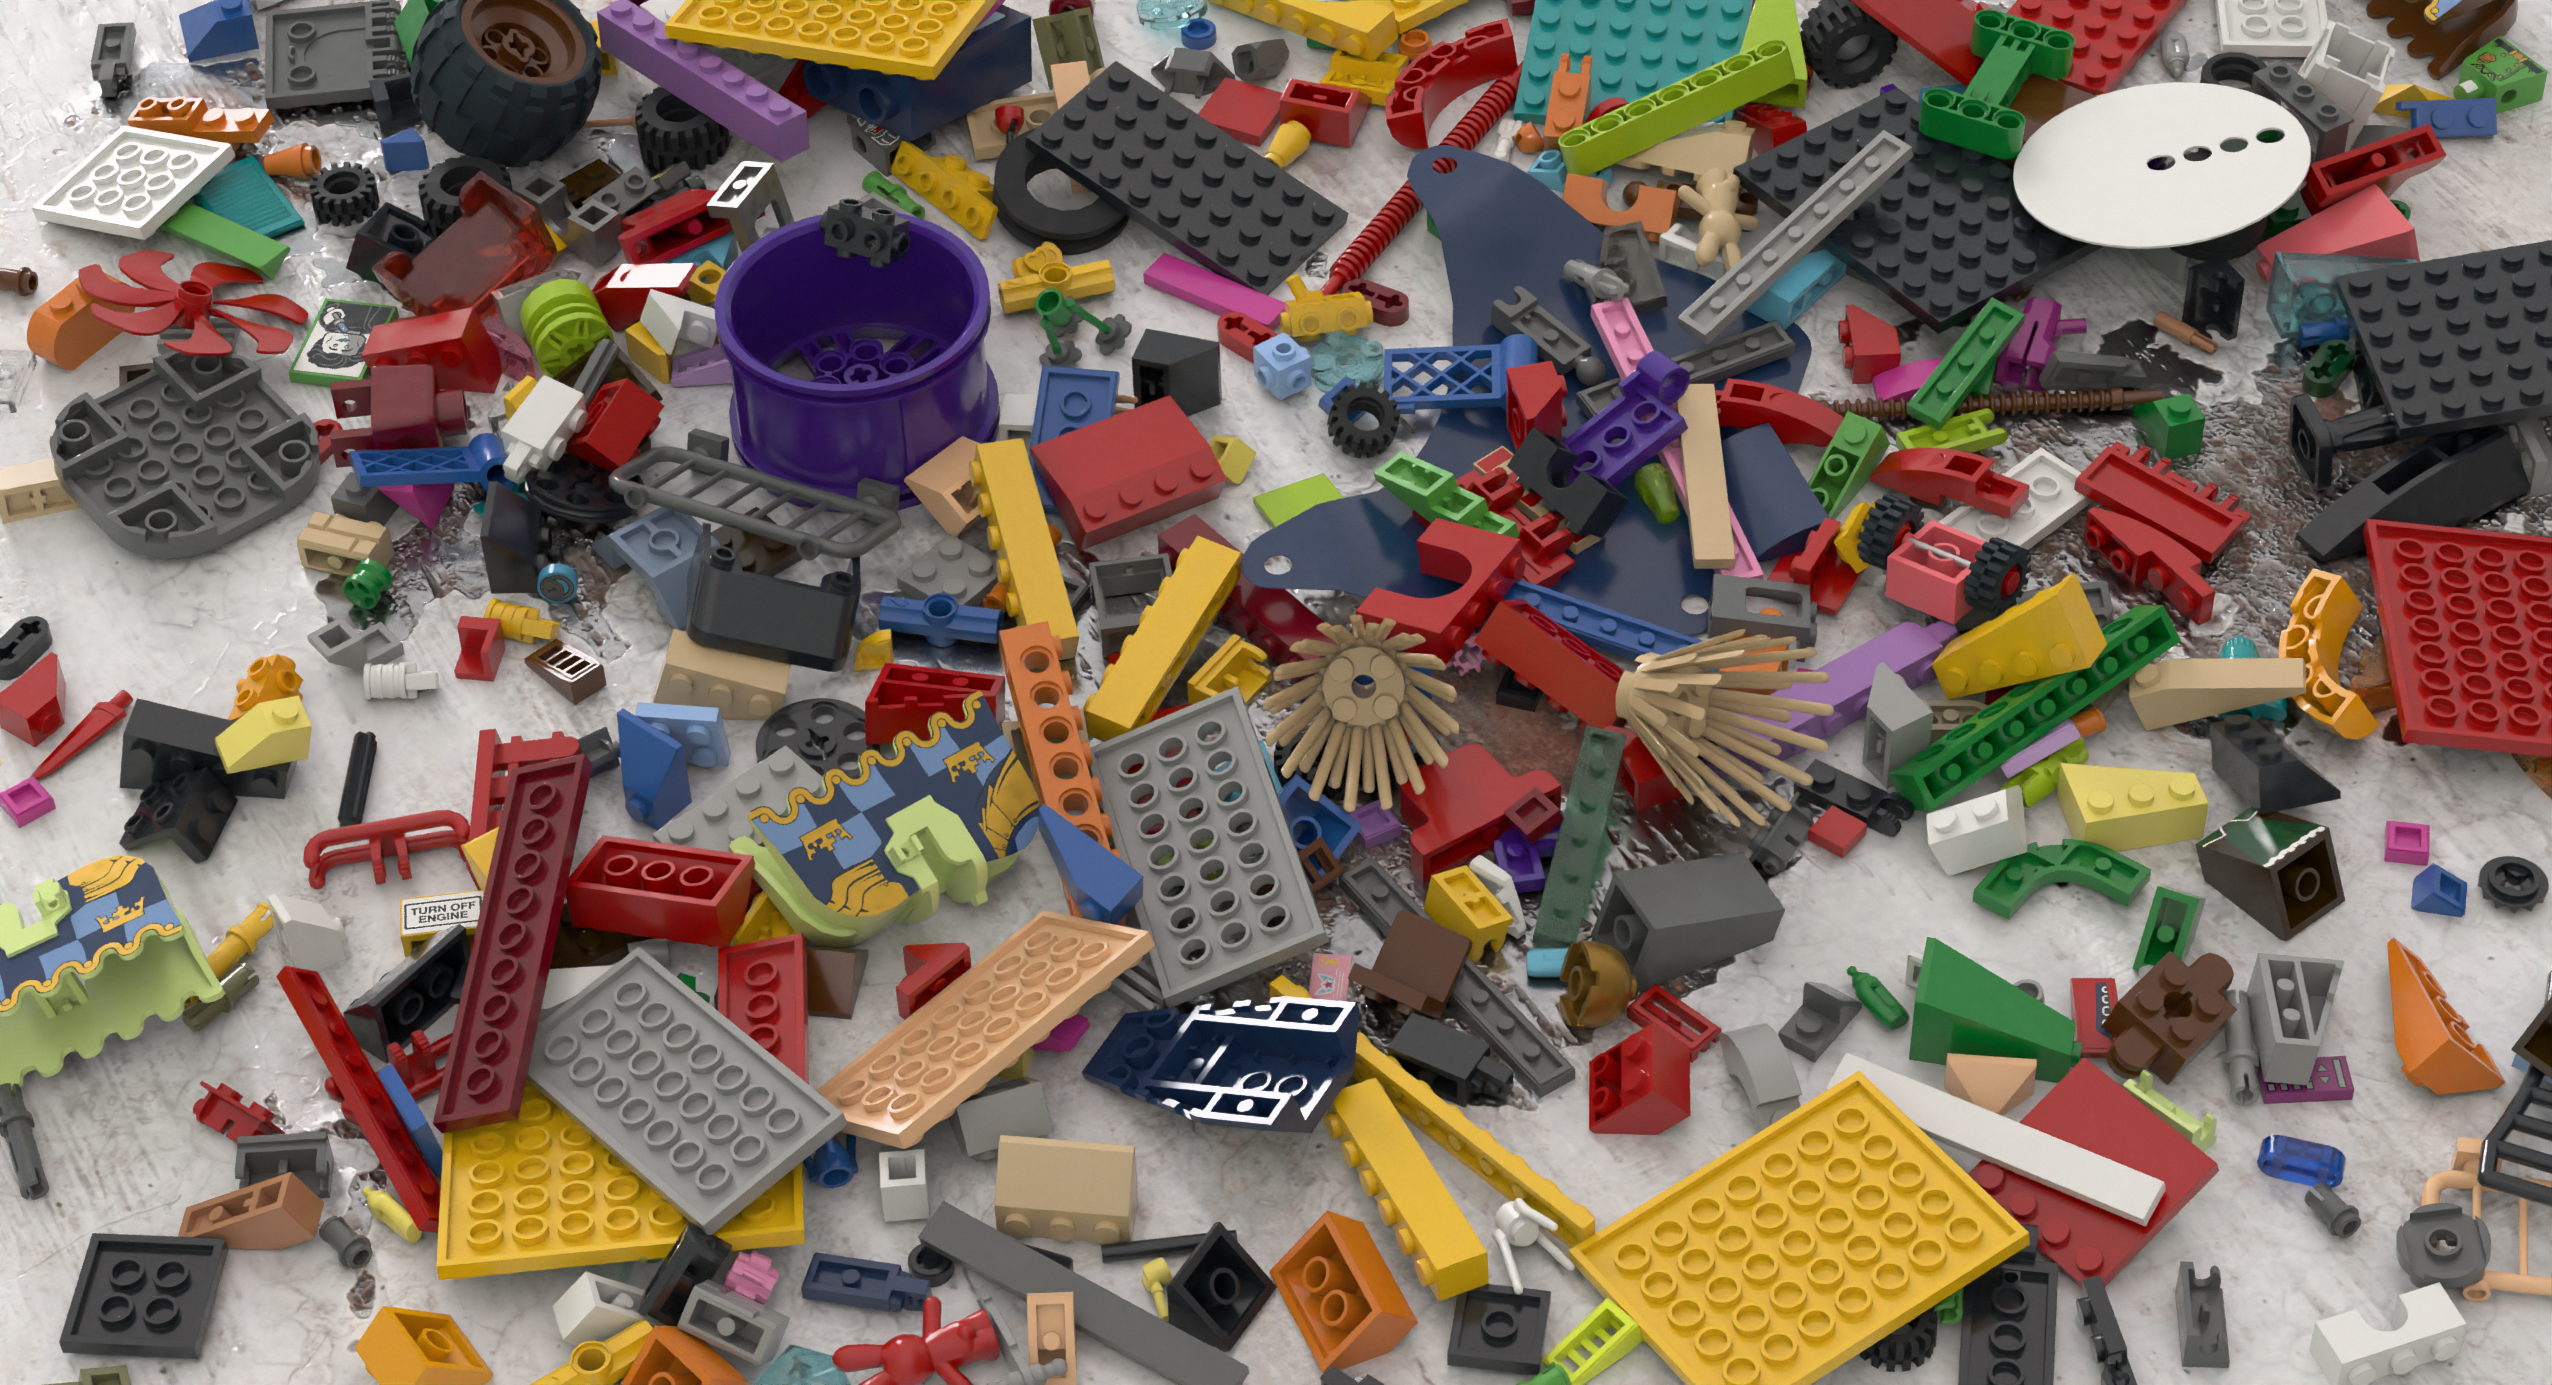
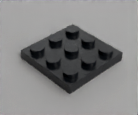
(144, 1296)

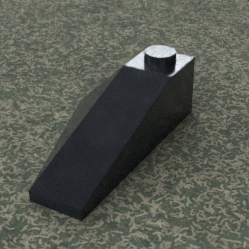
(387, 232)

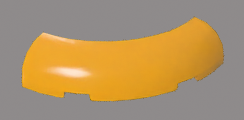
(2316, 632)

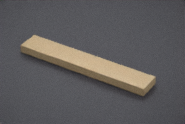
(1705, 479)

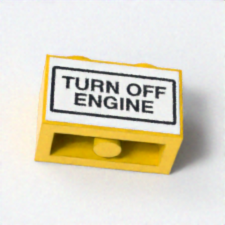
(431, 914)

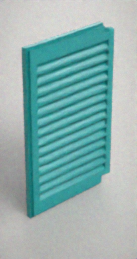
(249, 198)

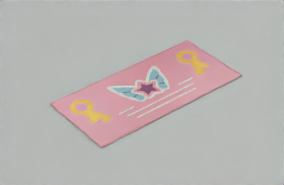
(1330, 976)

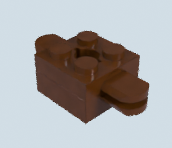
(2169, 1017)

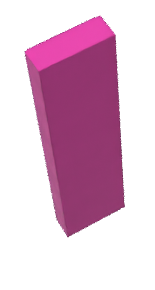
(1212, 290)

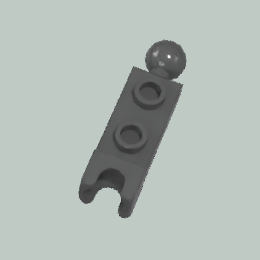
(1552, 337)

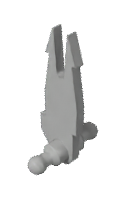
(1020, 1371)

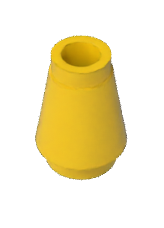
(1288, 144)

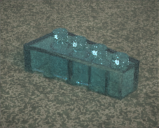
(2305, 288)

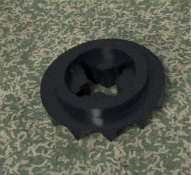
(2516, 872)

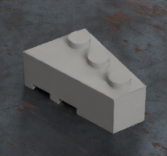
(2290, 1012)

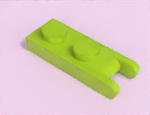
(1959, 433)

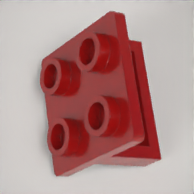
(1821, 568)

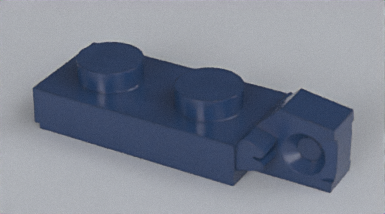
(863, 1284)

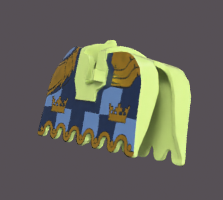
(899, 834)
(126, 943)

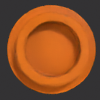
(1414, 43)

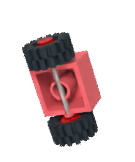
(1938, 565)

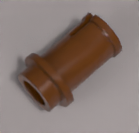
(21, 281)

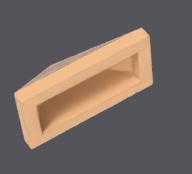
(1990, 1080)

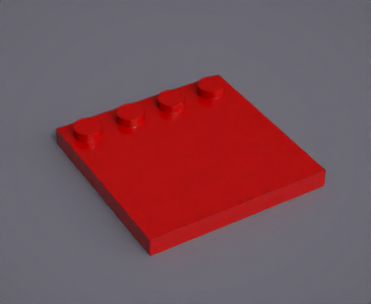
(2109, 1121)

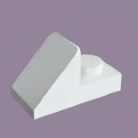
(674, 318)

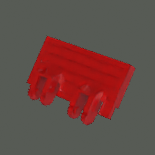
(2163, 500)
(1535, 544)

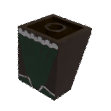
(2274, 869)

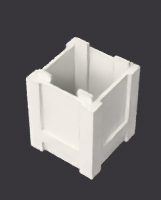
(2348, 72)

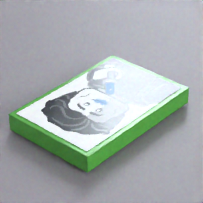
(337, 342)

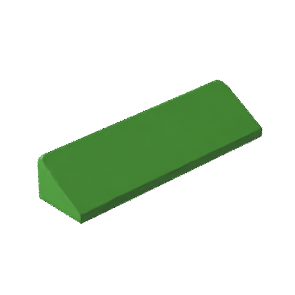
(227, 239)

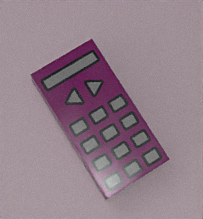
(2328, 1082)

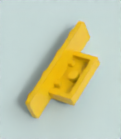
(949, 186)

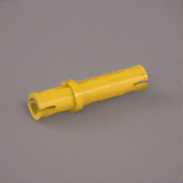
(239, 941)

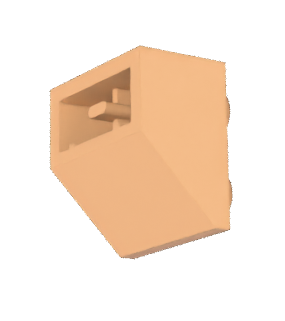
(946, 487)

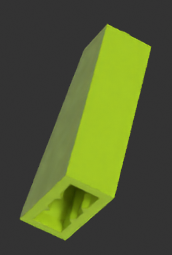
(1779, 21)

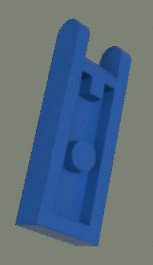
(2453, 116)

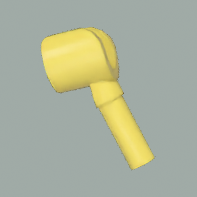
(1154, 1277)

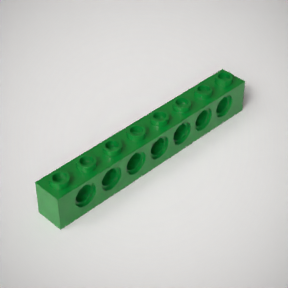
(2031, 711)

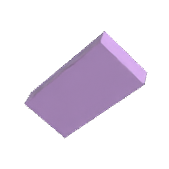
(2044, 746)

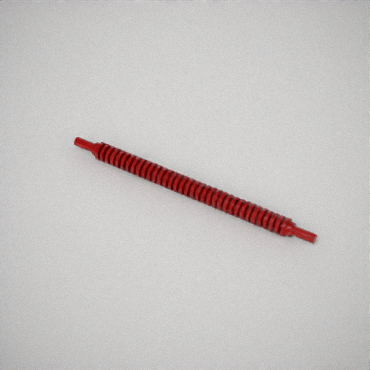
(1405, 202)

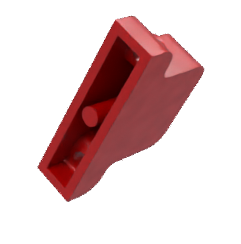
(2378, 163)
(671, 228)
(1464, 808)

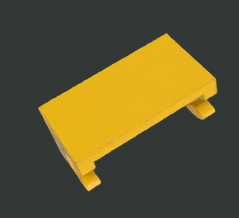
(1230, 668)
(1467, 907)

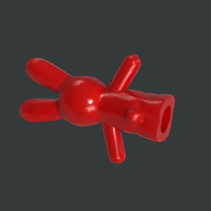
(913, 1358)

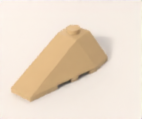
(1699, 150)
(2205, 687)

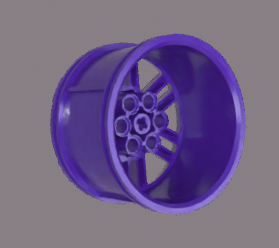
(864, 407)

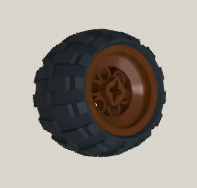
(506, 76)

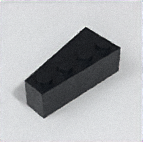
(172, 740)

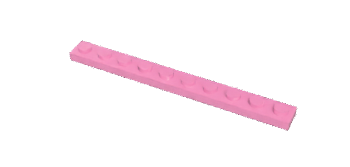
(1627, 346)

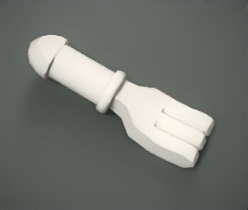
(1506, 138)

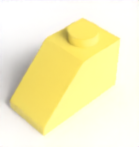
(266, 736)

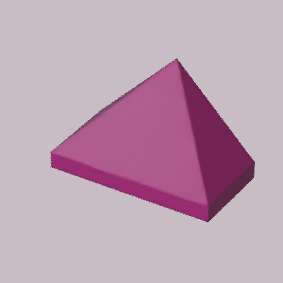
(421, 500)

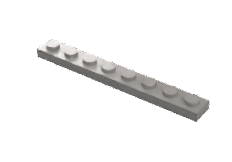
(1795, 237)

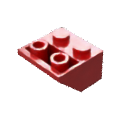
(1325, 110)
(1640, 1084)

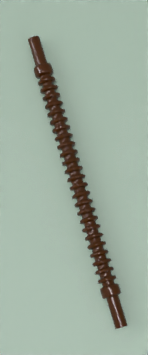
(2114, 399)

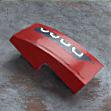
(2090, 1006)

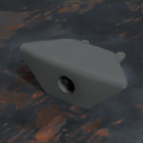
(1190, 72)

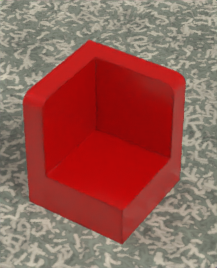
(481, 648)

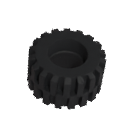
(1846, 43)
(677, 132)
(442, 186)

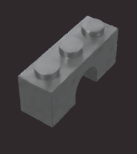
(586, 231)

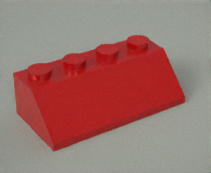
(1553, 661)
(661, 891)

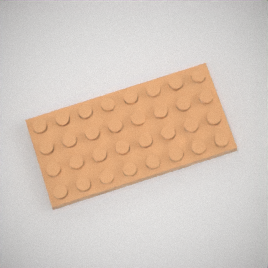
(980, 1025)

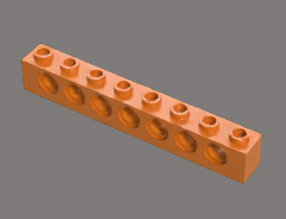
(1032, 648)

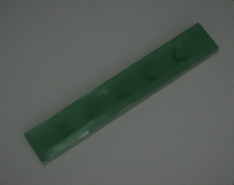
(1579, 838)

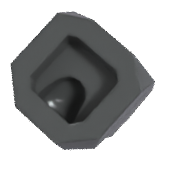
(1259, 59)

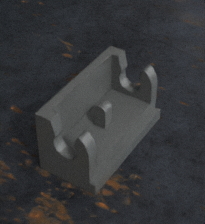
(270, 1156)
(2201, 1319)

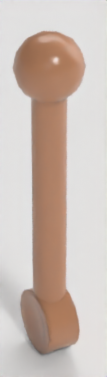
(610, 122)

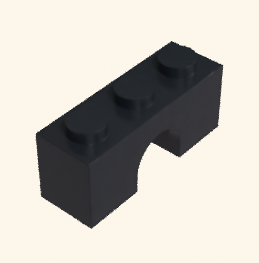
(1545, 467)

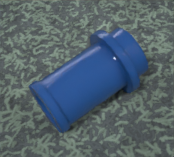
(2320, 332)

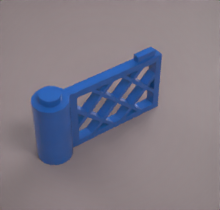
(1511, 352)
(477, 462)

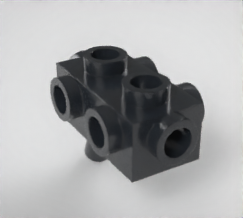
(854, 228)

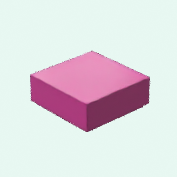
(26, 801)
(2406, 843)

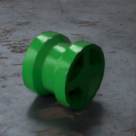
(367, 584)

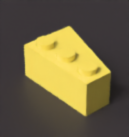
(2130, 805)

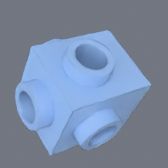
(1282, 366)

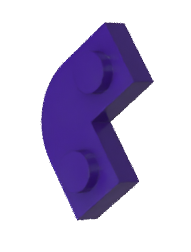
(1522, 859)

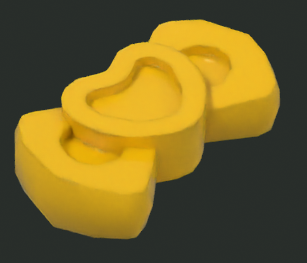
(1033, 261)

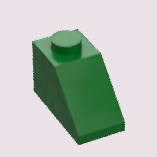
(2172, 425)
(2169, 926)

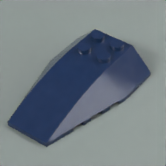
(1235, 1066)

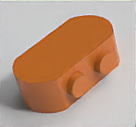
(66, 329)

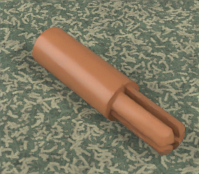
(2184, 332)

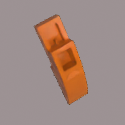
(193, 119)

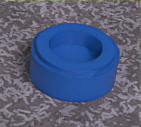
(1199, 34)

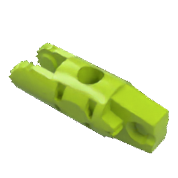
(2042, 777)

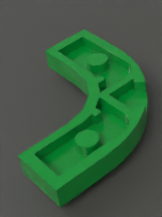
(2074, 861)

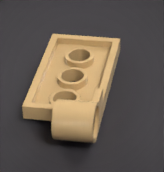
(985, 136)

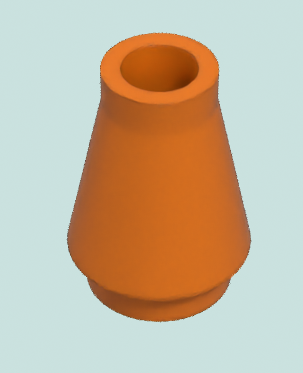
(296, 161)

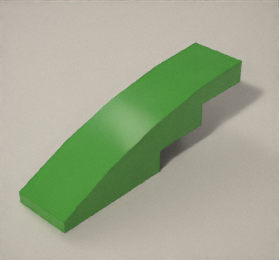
(1436, 495)

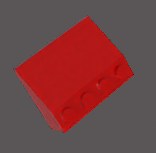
(1933, 28)
(1128, 471)

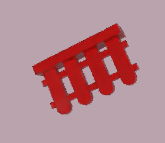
(490, 777)

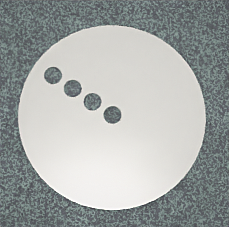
(2092, 177)

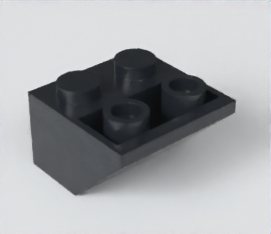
(1177, 367)

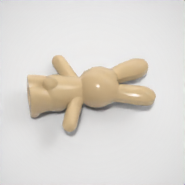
(1720, 225)

